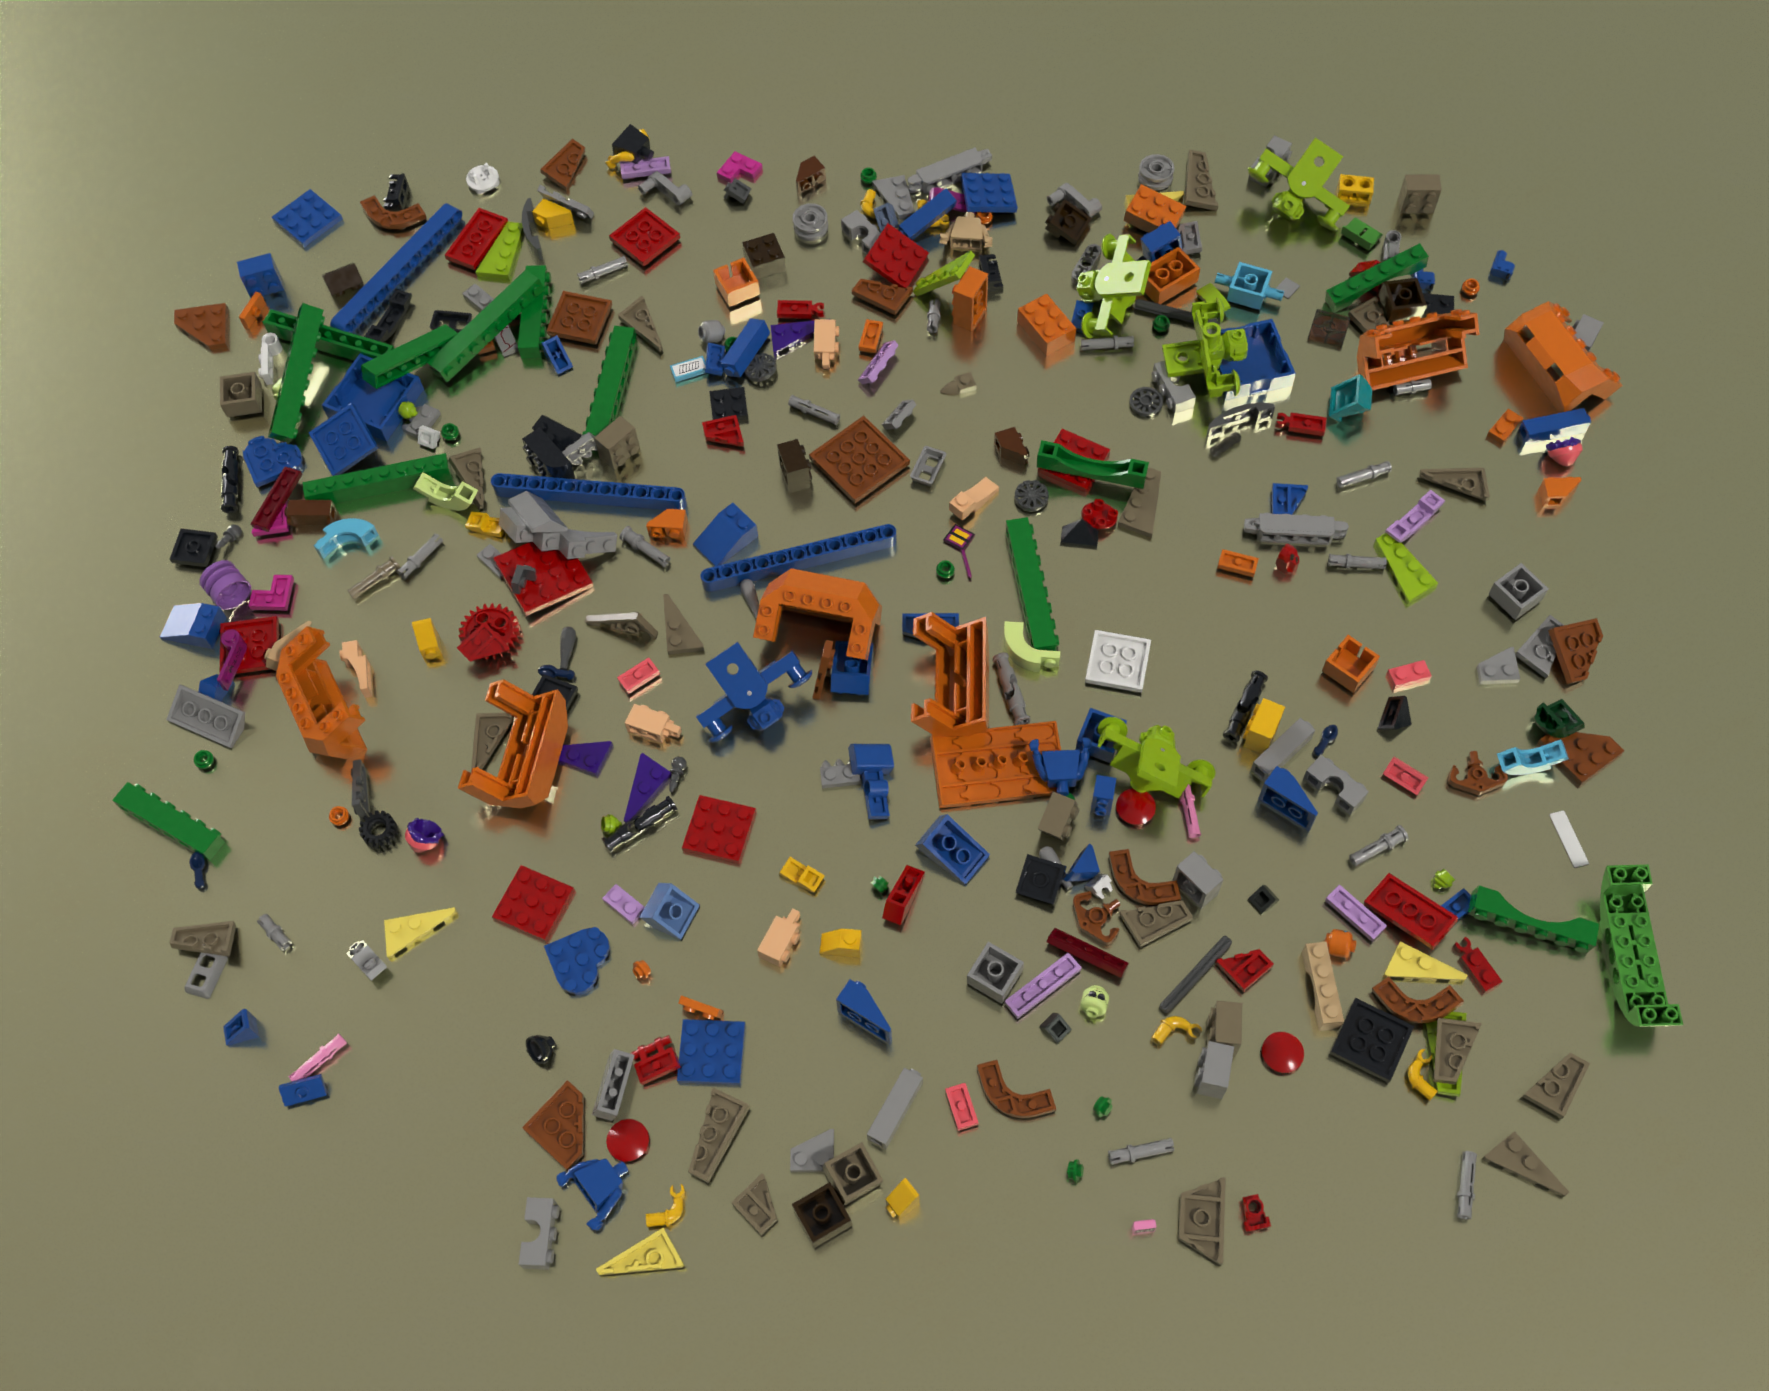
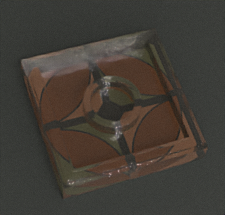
(1329, 328)

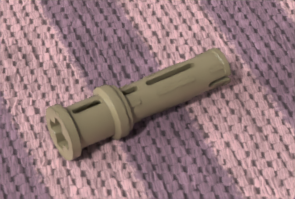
(381, 572)

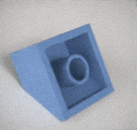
(669, 910)

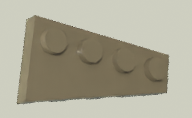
(1141, 506)

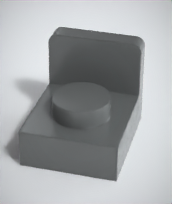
(737, 190)
(521, 576)

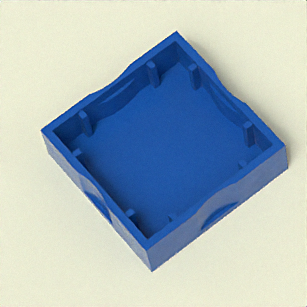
(1266, 362)
(376, 406)

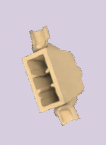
(967, 233)

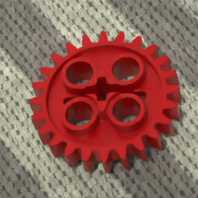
(495, 618)

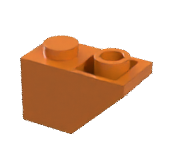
(1557, 490)
(668, 524)

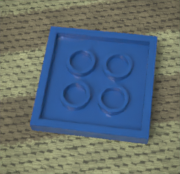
(988, 192)
(307, 218)
(343, 440)
(711, 1052)

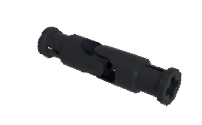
(229, 482)
(1250, 696)
(650, 817)

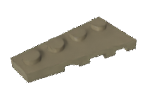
(1199, 183)
(720, 1125)

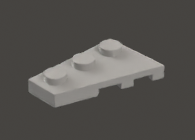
(581, 210)
(1538, 649)

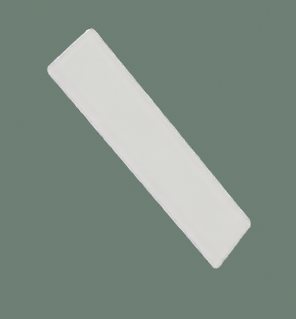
(1569, 839)

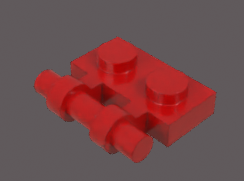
(657, 1065)

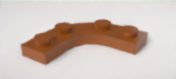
(390, 219)
(1139, 889)
(1417, 1010)
(1008, 1101)

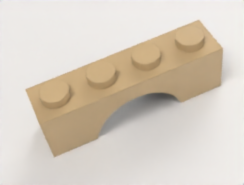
(1327, 1002)

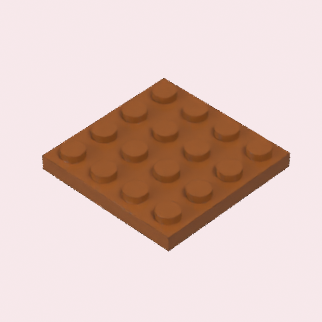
(859, 459)

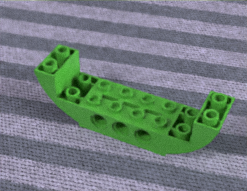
(1632, 948)

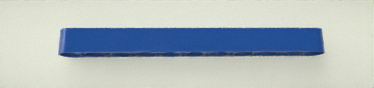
(396, 269)
(511, 485)
(790, 555)

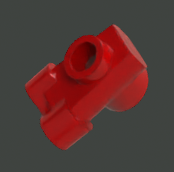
(1257, 1218)

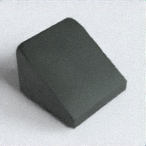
(1263, 898)
(1055, 1027)

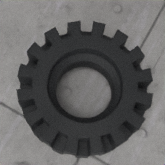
(371, 822)

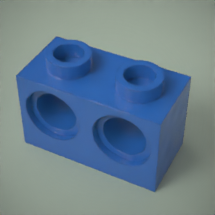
(1103, 795)

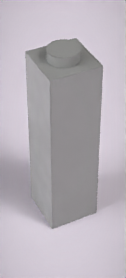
(1283, 749)
(895, 1108)

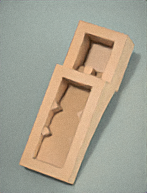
(973, 498)
(352, 656)

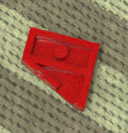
(724, 431)
(482, 644)
(1245, 968)

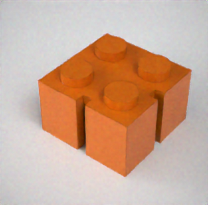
(740, 286)
(1348, 668)

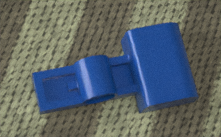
(872, 763)

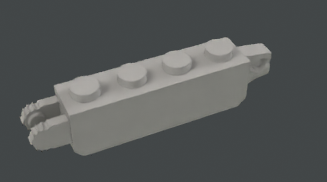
(948, 170)
(1296, 528)

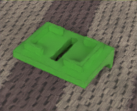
(1354, 230)

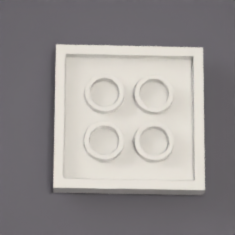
(1118, 661)

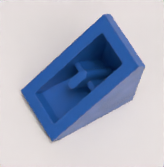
(556, 354)
(212, 688)
(1084, 867)
(240, 1028)

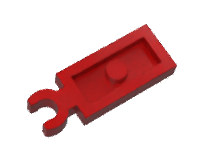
(799, 309)
(1302, 423)
(1477, 966)

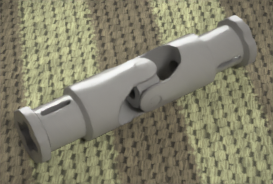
(1010, 687)

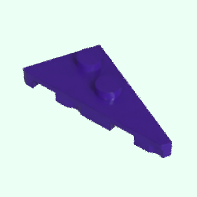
(790, 334)
(586, 756)
(647, 782)

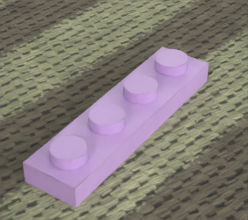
(1042, 985)

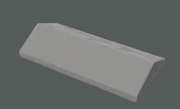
(536, 513)
(206, 716)

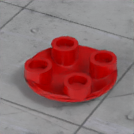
(1099, 514)
(1135, 807)
(1282, 1052)
(627, 1140)

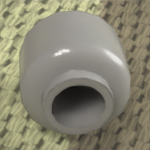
(711, 331)

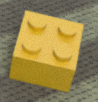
(1263, 725)

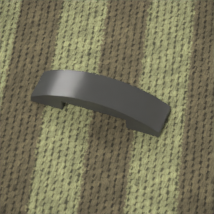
(527, 218)
(1259, 411)

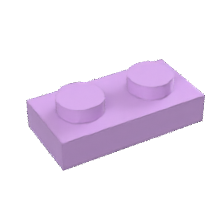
(623, 904)

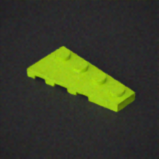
(945, 275)

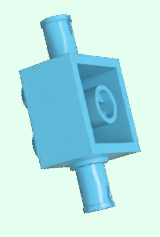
(1249, 286)

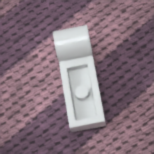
(270, 347)

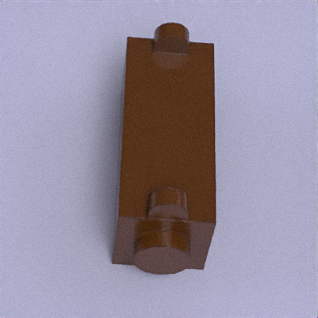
(310, 512)

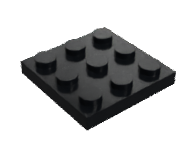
(1372, 1040)

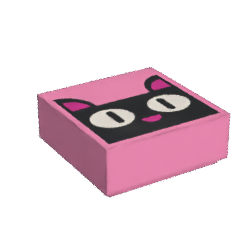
(1143, 1226)

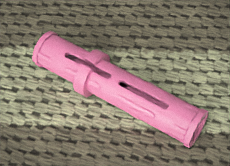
(1187, 800)
(326, 1052)

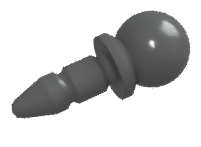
(231, 534)
(678, 765)

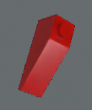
(902, 895)

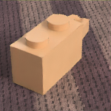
(825, 341)
(651, 724)
(780, 938)

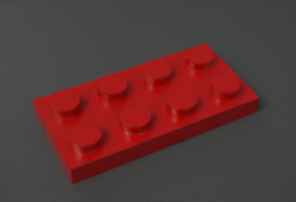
(476, 238)
(1411, 911)

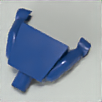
(1061, 767)
(599, 1185)

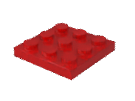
(644, 236)
(895, 256)
(1081, 447)
(258, 635)
(719, 829)
(533, 903)

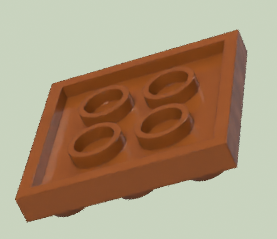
(579, 317)

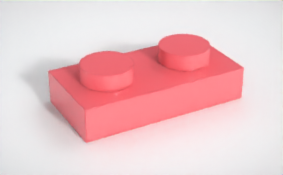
(1409, 674)
(638, 675)
(1405, 775)
(961, 1106)

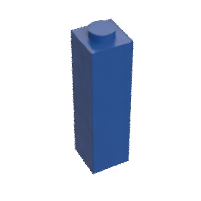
(928, 214)
(745, 347)
(1554, 426)

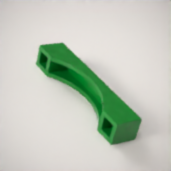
(1402, 264)
(1124, 472)
(1492, 906)

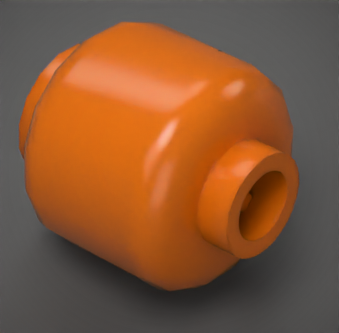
(1340, 943)

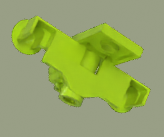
(1304, 182)
(1114, 284)
(1208, 350)
(1154, 762)

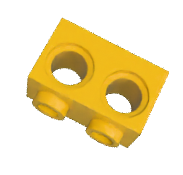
(1355, 189)

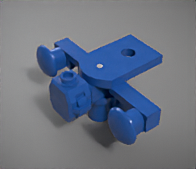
(748, 690)

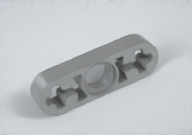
(1086, 258)

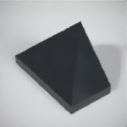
(1079, 534)
(1396, 714)

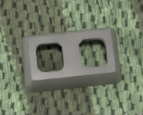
(920, 466)
(212, 975)

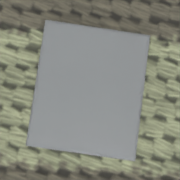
(1288, 286)

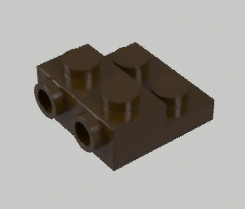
(1067, 221)

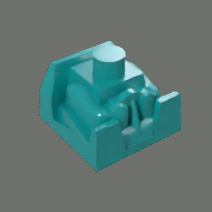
(1350, 398)

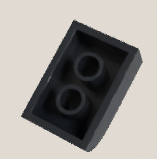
(546, 456)

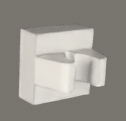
(428, 437)
(1098, 883)

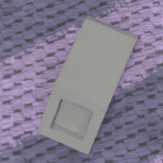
(366, 959)

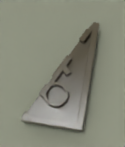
(638, 317)
(468, 468)
(1465, 480)
(623, 622)
(679, 633)
(487, 735)
(1518, 1158)

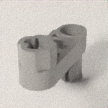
(659, 181)
(1069, 193)

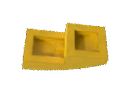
(483, 524)
(801, 875)

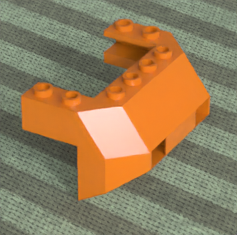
(1543, 339)
(1399, 343)
(823, 596)
(960, 677)
(316, 699)
(530, 751)

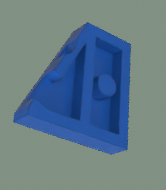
(1287, 497)

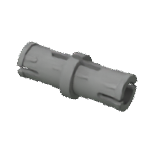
(933, 316)
(1412, 386)
(274, 932)

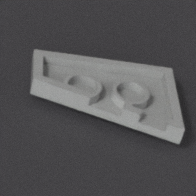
(896, 192)

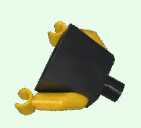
(630, 147)

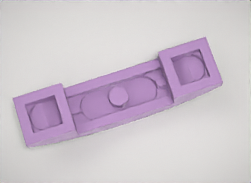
(1416, 517)

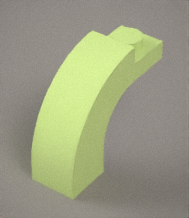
(445, 496)
(1025, 655)

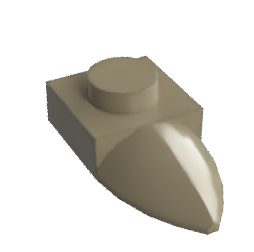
(961, 384)

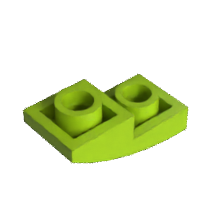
(1210, 293)

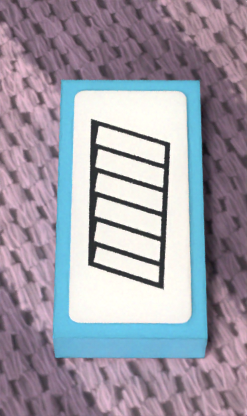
(688, 369)

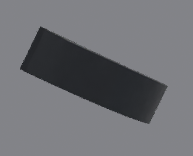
(392, 317)

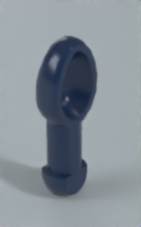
(552, 671)
(1328, 735)
(197, 864)

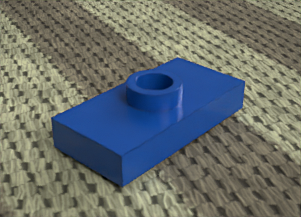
(1080, 310)
(714, 356)
(303, 1090)

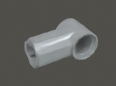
(1391, 244)

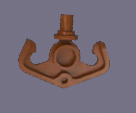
(1477, 778)
(1091, 920)

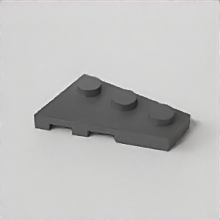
(359, 789)

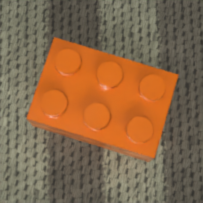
(1152, 209)
(1171, 275)
(970, 298)
(1046, 324)

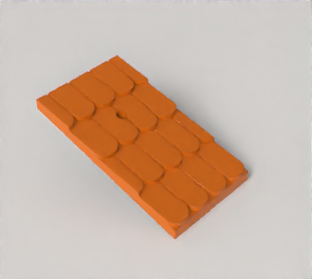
(991, 764)

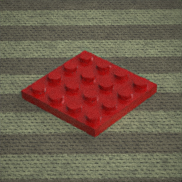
(556, 576)

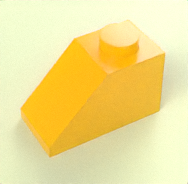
(551, 215)
(427, 638)
(841, 943)
(902, 1200)

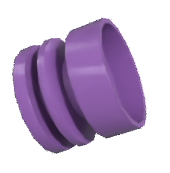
(225, 585)

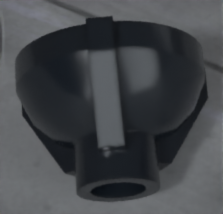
(540, 1048)

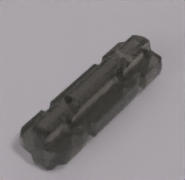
(1225, 444)

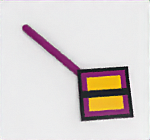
(960, 538)

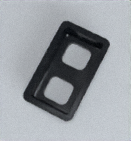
(449, 316)

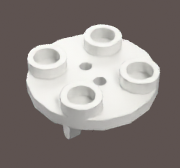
(477, 175)

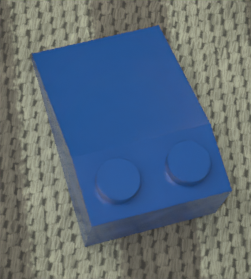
(726, 535)
(194, 624)
(850, 673)
(1287, 797)
(952, 848)
(858, 1006)

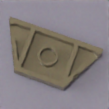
(1203, 1219)

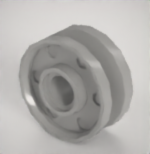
(1156, 172)
(810, 221)

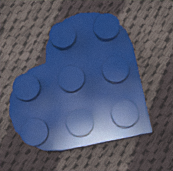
(267, 459)
(577, 959)

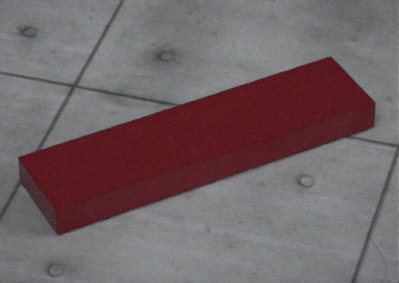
(276, 499)
(1087, 952)

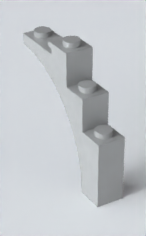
(571, 543)

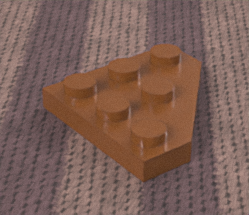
(205, 324)
(1576, 648)
(1586, 754)
(560, 1125)

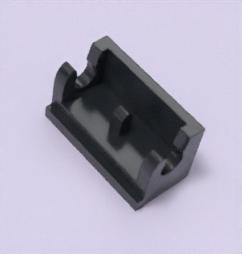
(396, 193)
(992, 269)

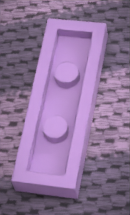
(645, 167)
(878, 362)
(1355, 913)

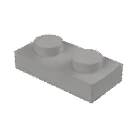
(477, 297)
(899, 414)
(486, 556)

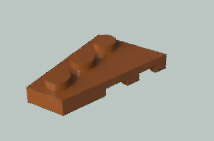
(564, 164)
(883, 296)
(824, 668)

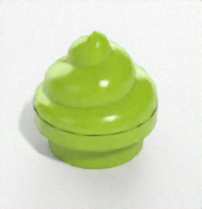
(407, 410)
(610, 824)
(1443, 879)

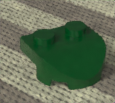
(1558, 719)

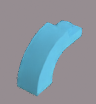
(345, 531)
(1524, 762)

